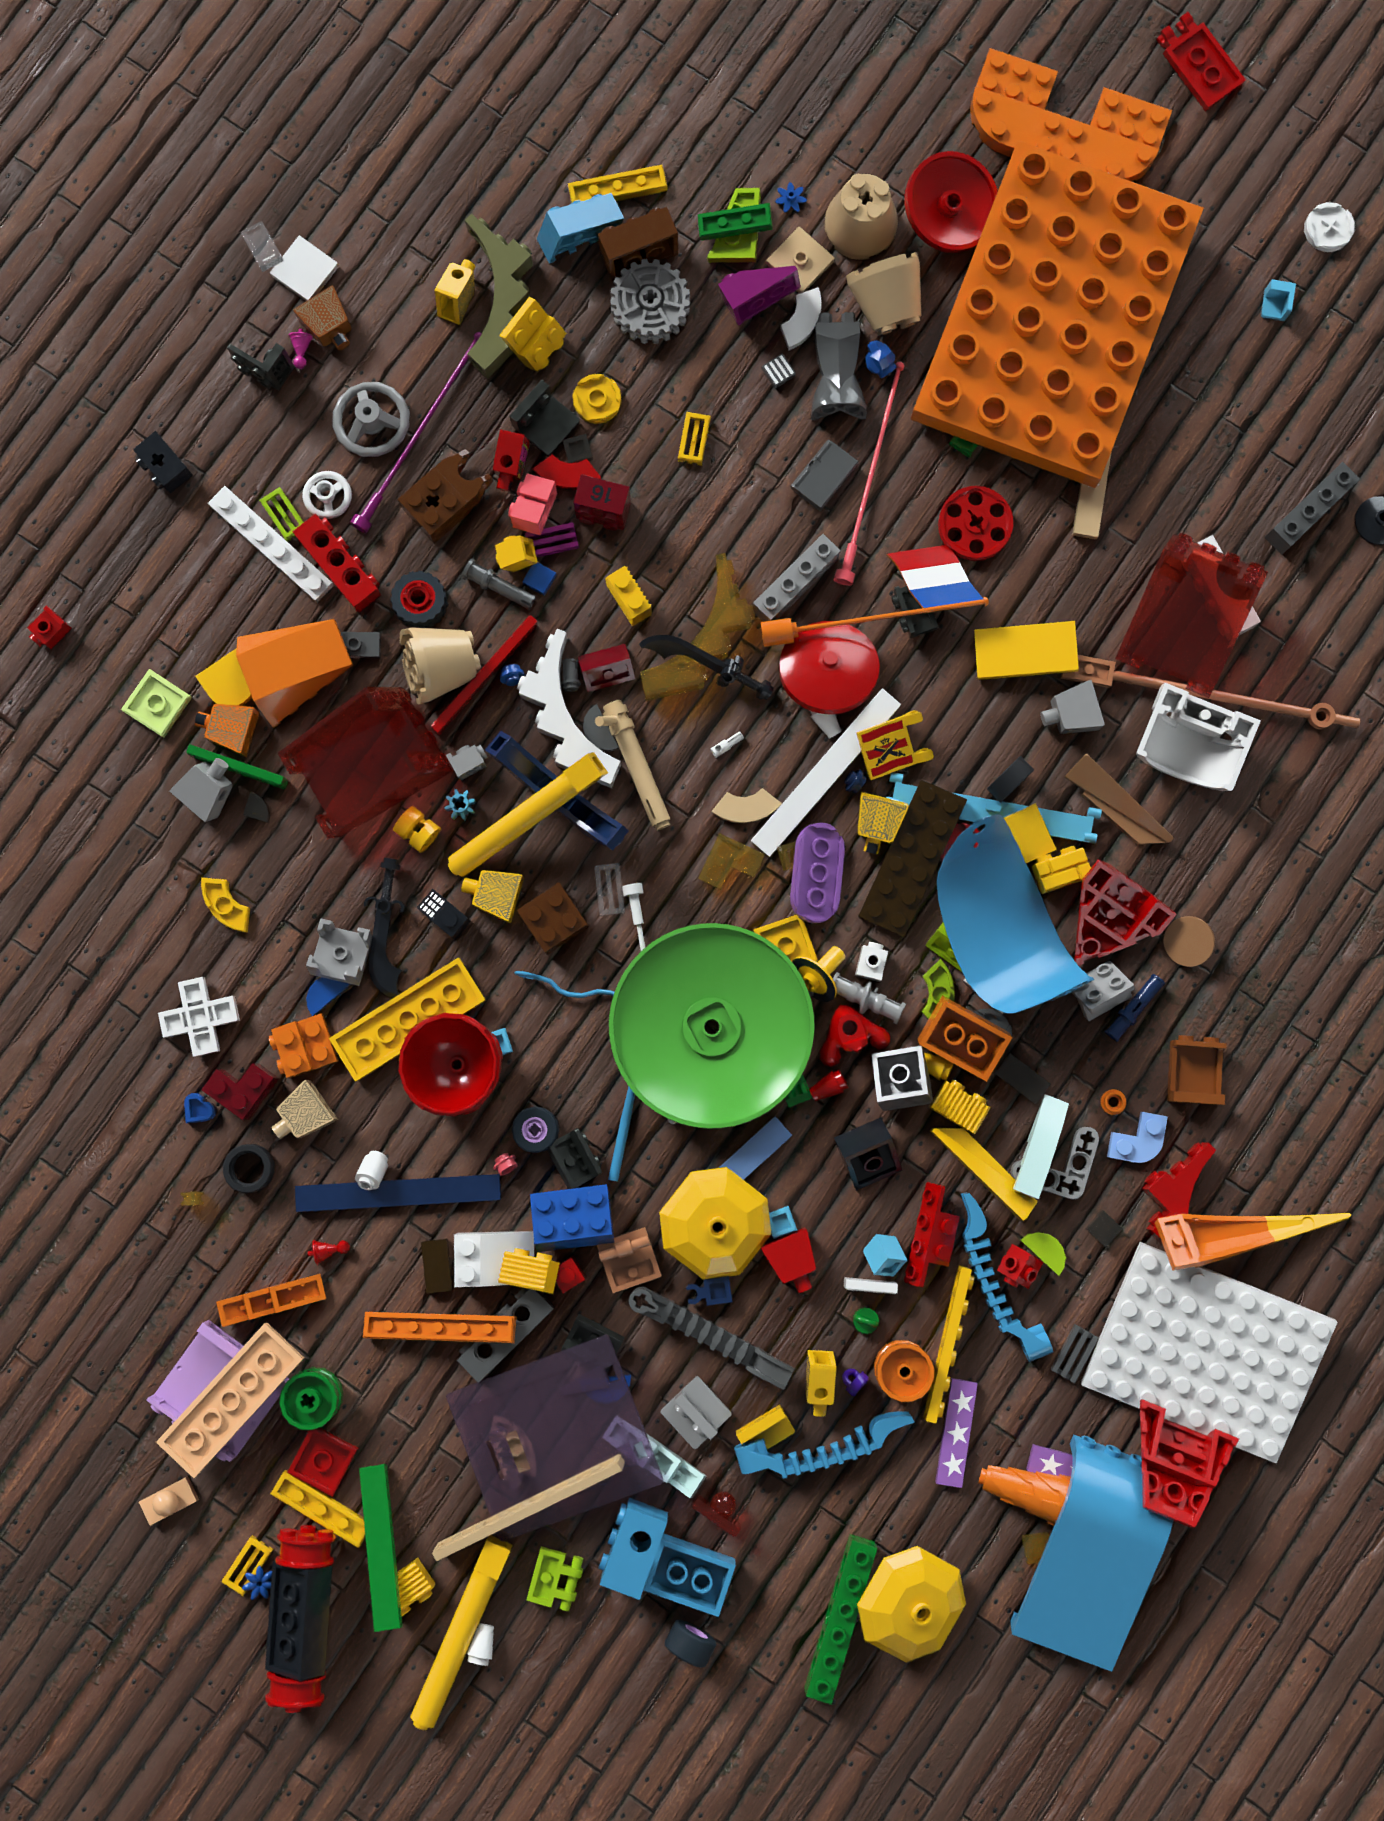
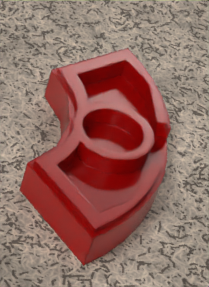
(564, 474)

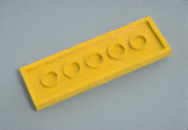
(382, 1032)

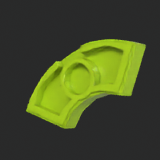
(938, 983)

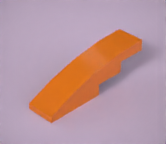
(271, 1300)

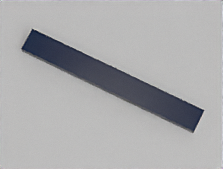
(399, 1193)

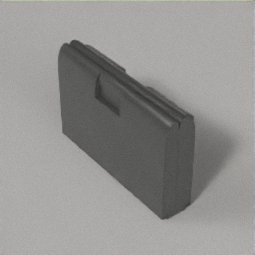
(824, 475)

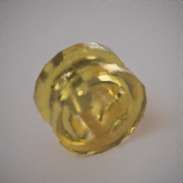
(192, 1198)

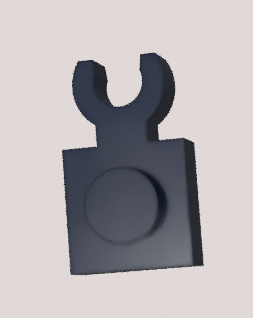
(714, 1290)

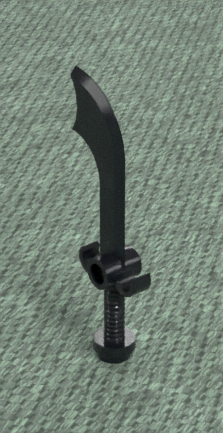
(729, 669)
(381, 970)

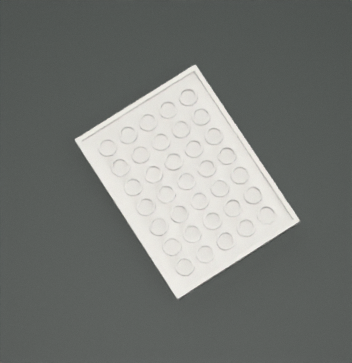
(1209, 1352)

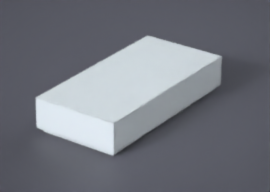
(870, 1285)

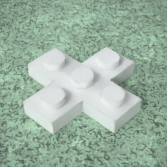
(199, 1016)

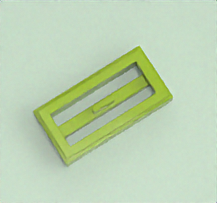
(271, 496)

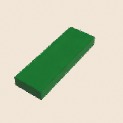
(735, 222)

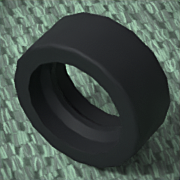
(1010, 779)
(234, 1182)

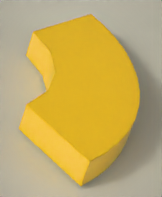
(223, 906)

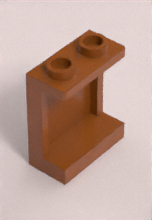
(1196, 1071)

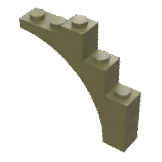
(508, 265)

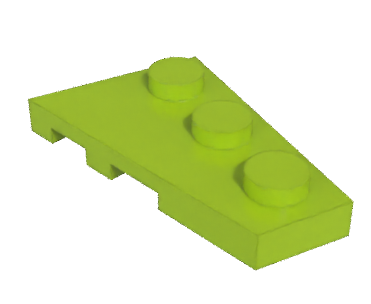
(740, 247)

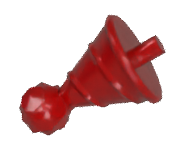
(324, 1250)

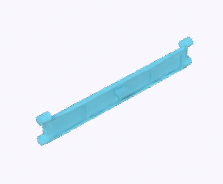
(1058, 823)

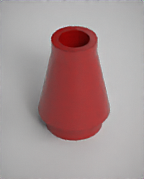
(829, 1085)

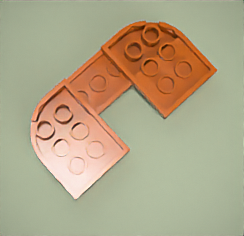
(1012, 105)

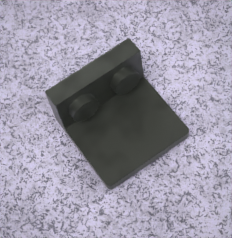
(270, 373)
(543, 419)

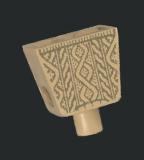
(303, 1112)

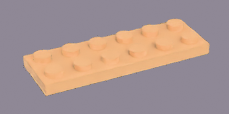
(230, 1400)

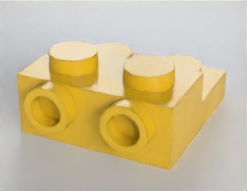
(533, 335)

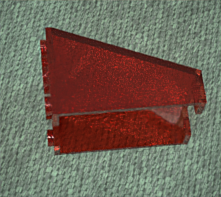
(1192, 612)
(366, 758)

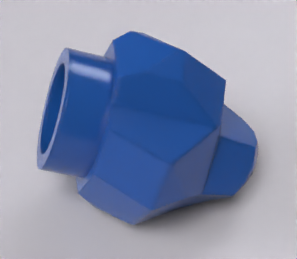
(880, 359)

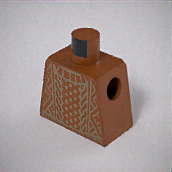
(325, 319)

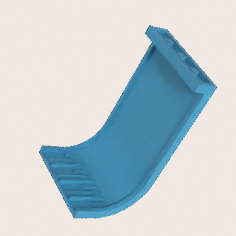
(1094, 1559)

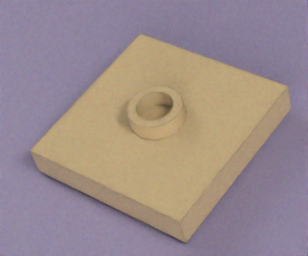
(805, 254)

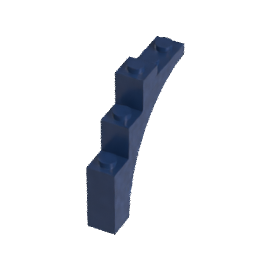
(535, 776)

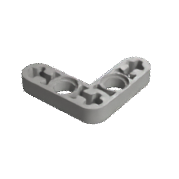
(1069, 1172)

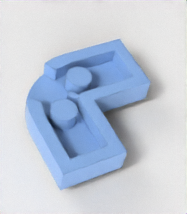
(1142, 1146)

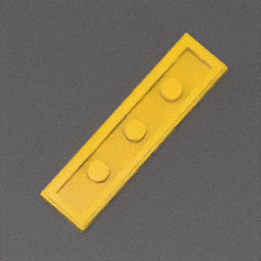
(621, 185)
(320, 1508)

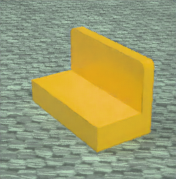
(770, 1426)

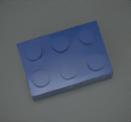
(572, 1218)

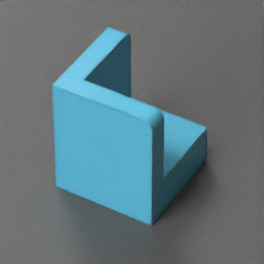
(1278, 300)
(884, 1255)

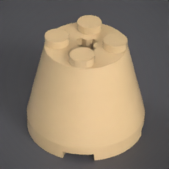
(862, 217)
(889, 292)
(437, 661)

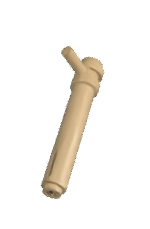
(622, 728)

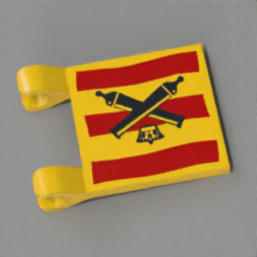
(889, 747)

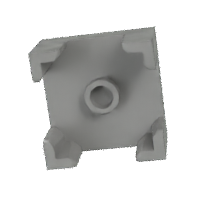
(340, 953)

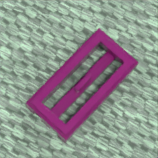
(555, 530)

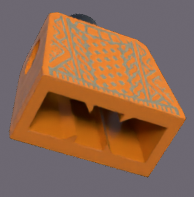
(229, 726)

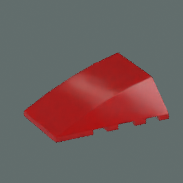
(1179, 1465)

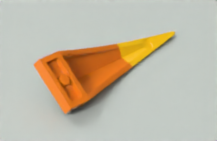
(1209, 1238)

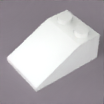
(480, 1255)

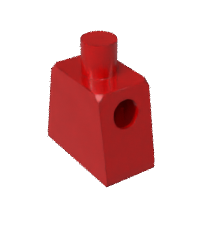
(792, 1258)

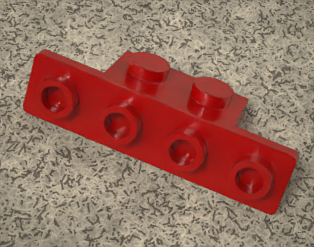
(932, 1237)

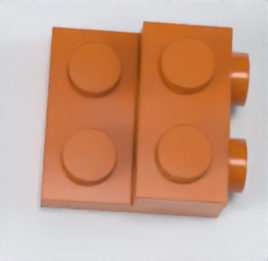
(303, 1046)

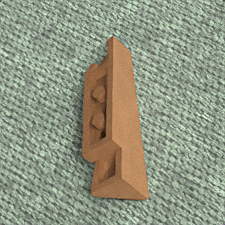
(1116, 803)

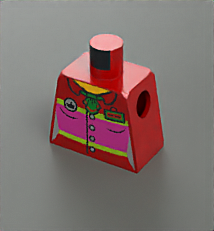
(510, 448)

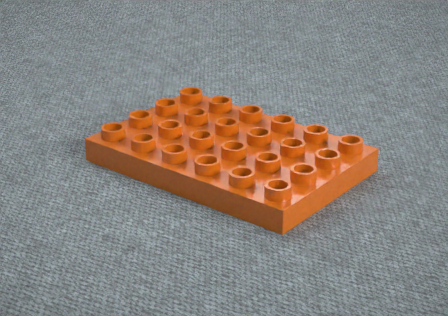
(1057, 314)

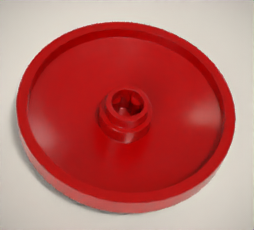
(949, 201)
(829, 669)

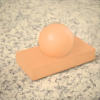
(168, 1500)

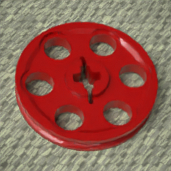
(976, 512)

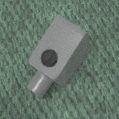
(1075, 710)
(204, 789)

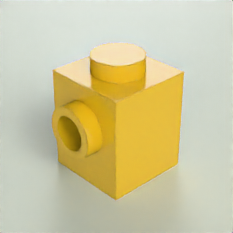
(515, 553)

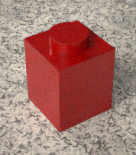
(569, 1274)

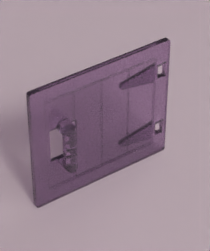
(566, 1424)

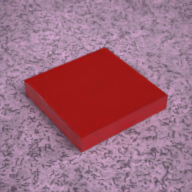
(322, 1460)

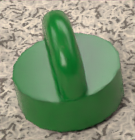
(865, 1320)

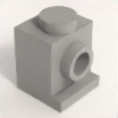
(467, 761)

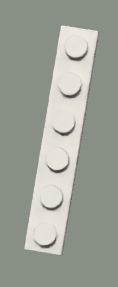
(270, 544)

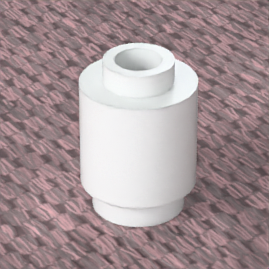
(372, 1170)

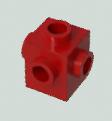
(1019, 1267)

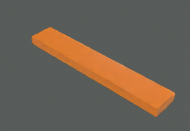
(439, 1327)

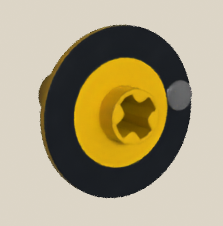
(817, 974)

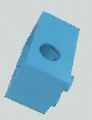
(630, 1559)

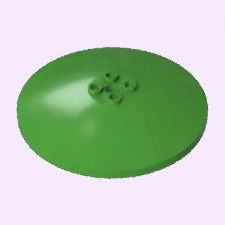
(704, 977)

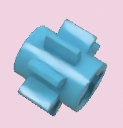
(459, 798)

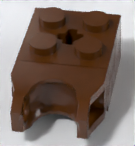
(449, 490)

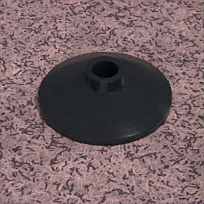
(1368, 521)

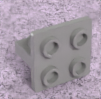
(1104, 992)
(696, 1412)

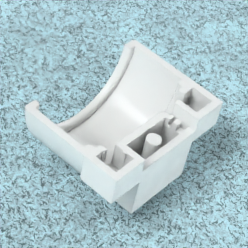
(1190, 740)

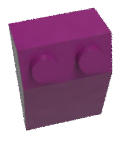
(757, 289)

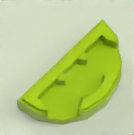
(1046, 1249)

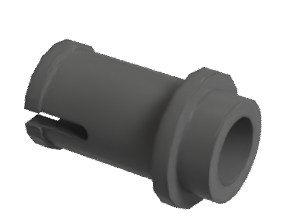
(570, 675)

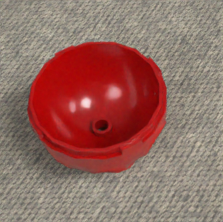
(429, 1068)

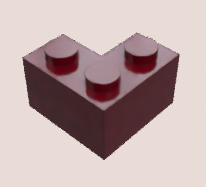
(241, 1096)

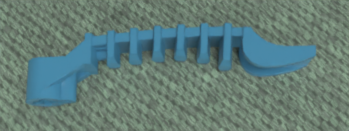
(1032, 1340)
(754, 1455)

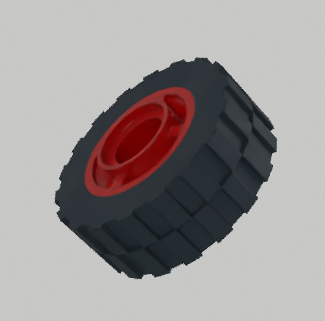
(413, 586)

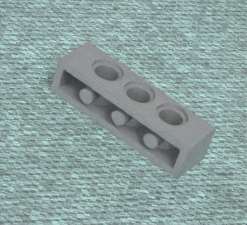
(796, 579)

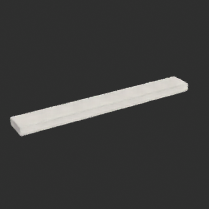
(823, 775)

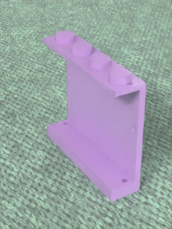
(194, 1372)

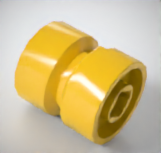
(409, 824)

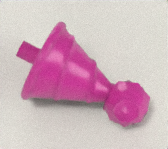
(300, 343)

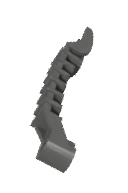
(754, 1358)

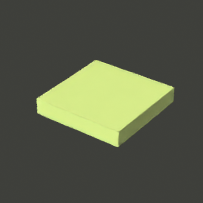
(156, 703)

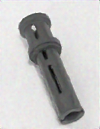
(487, 579)

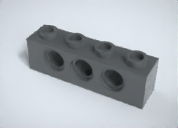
(1312, 508)
(479, 1365)

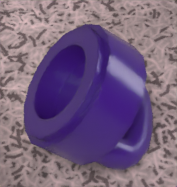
(856, 1385)

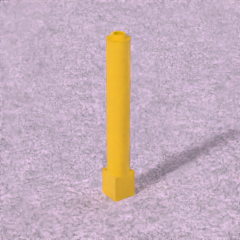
(526, 815)
(460, 1633)

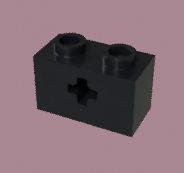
(151, 453)

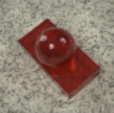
(719, 1511)

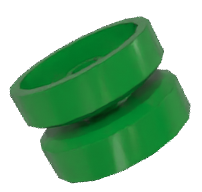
(298, 1407)

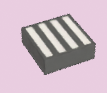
(778, 371)

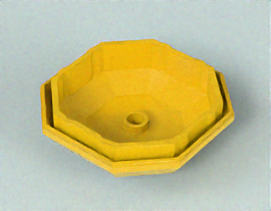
(711, 1198)
(897, 1593)

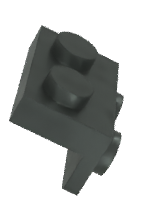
(913, 624)
(574, 1159)
(586, 1330)

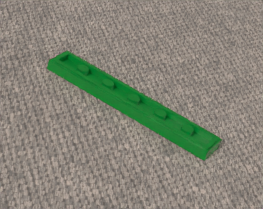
(380, 1548)

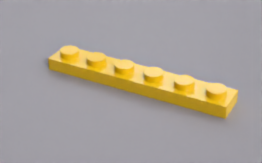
(951, 1333)

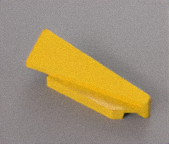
(985, 1169)

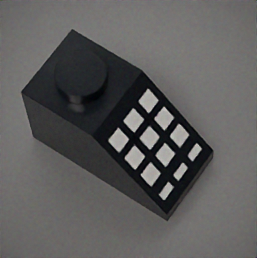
(443, 914)

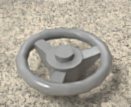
(370, 419)

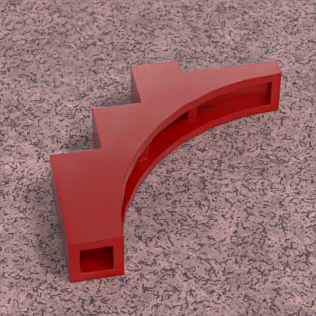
(1174, 1191)

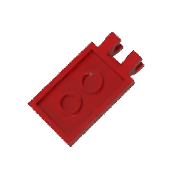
(1200, 61)

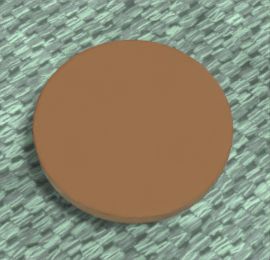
(1189, 941)

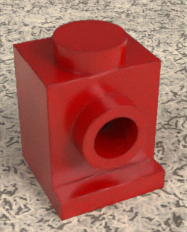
(53, 634)

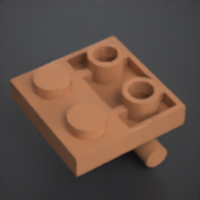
(629, 1260)

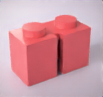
(533, 504)

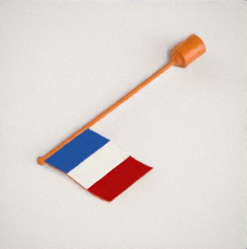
(931, 577)

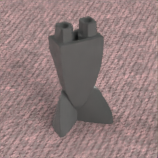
(837, 357)

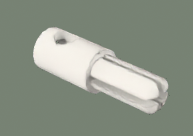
(726, 745)

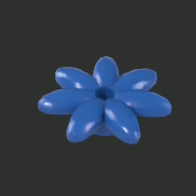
(788, 200)
(255, 1585)

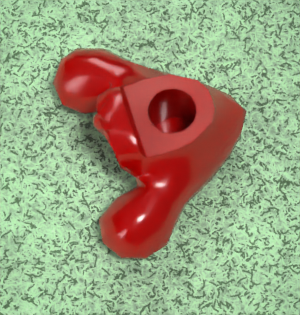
(851, 1032)

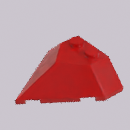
(1115, 913)

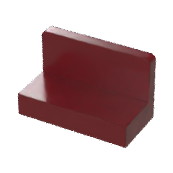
(606, 667)

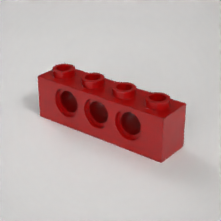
(310, 535)

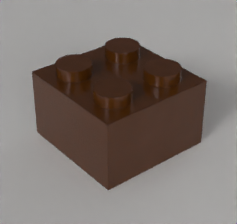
(552, 918)

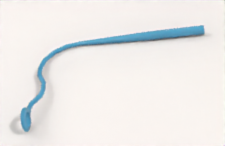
(629, 1101)

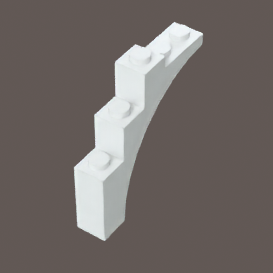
(555, 720)

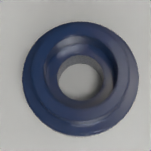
(855, 781)

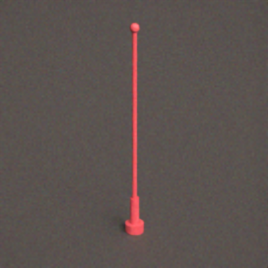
(845, 576)

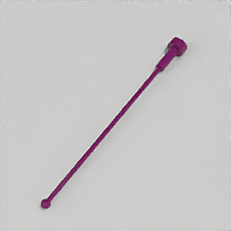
(361, 522)

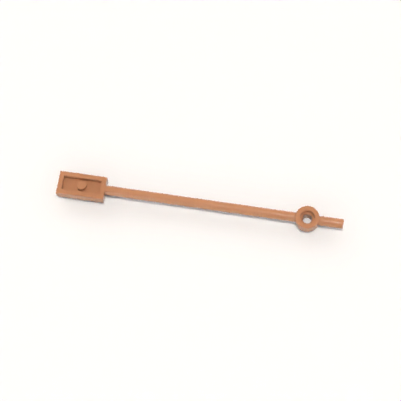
(1103, 673)

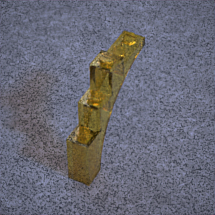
(728, 615)

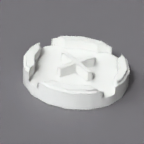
(1329, 227)

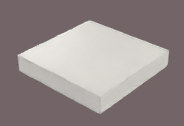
(304, 269)

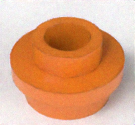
(1121, 1102)

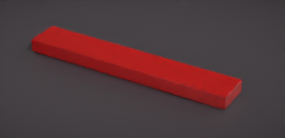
(484, 675)

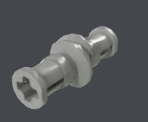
(868, 999)

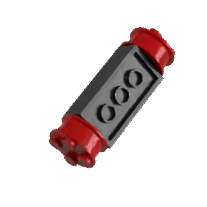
(299, 1618)

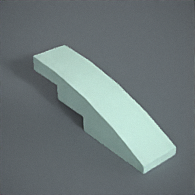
(1041, 1146)
(674, 1468)

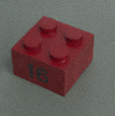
(602, 502)

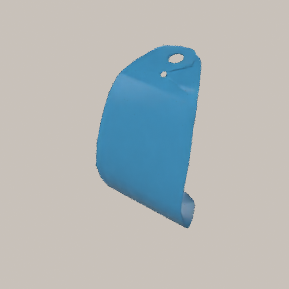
(1001, 922)

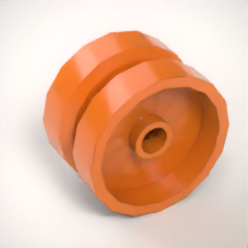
(917, 1378)

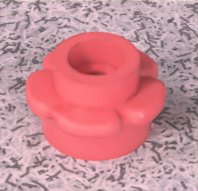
(505, 1164)

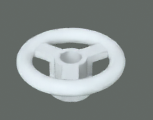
(323, 486)

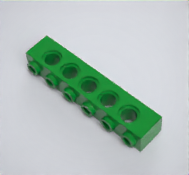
(840, 1619)

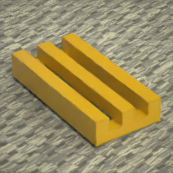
(691, 458)
(260, 1546)

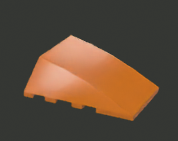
(291, 665)

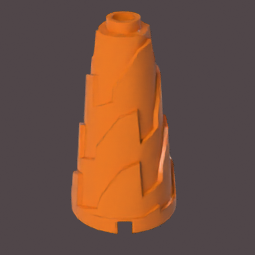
(1035, 1492)

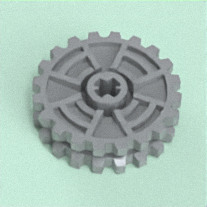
(647, 283)

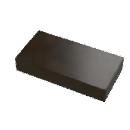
(436, 1265)

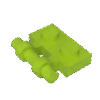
(547, 1575)

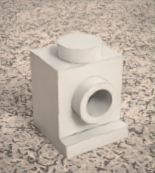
(865, 969)

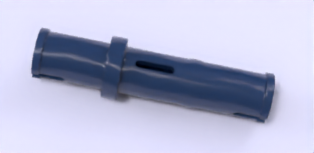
(1134, 1008)

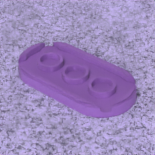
(817, 873)

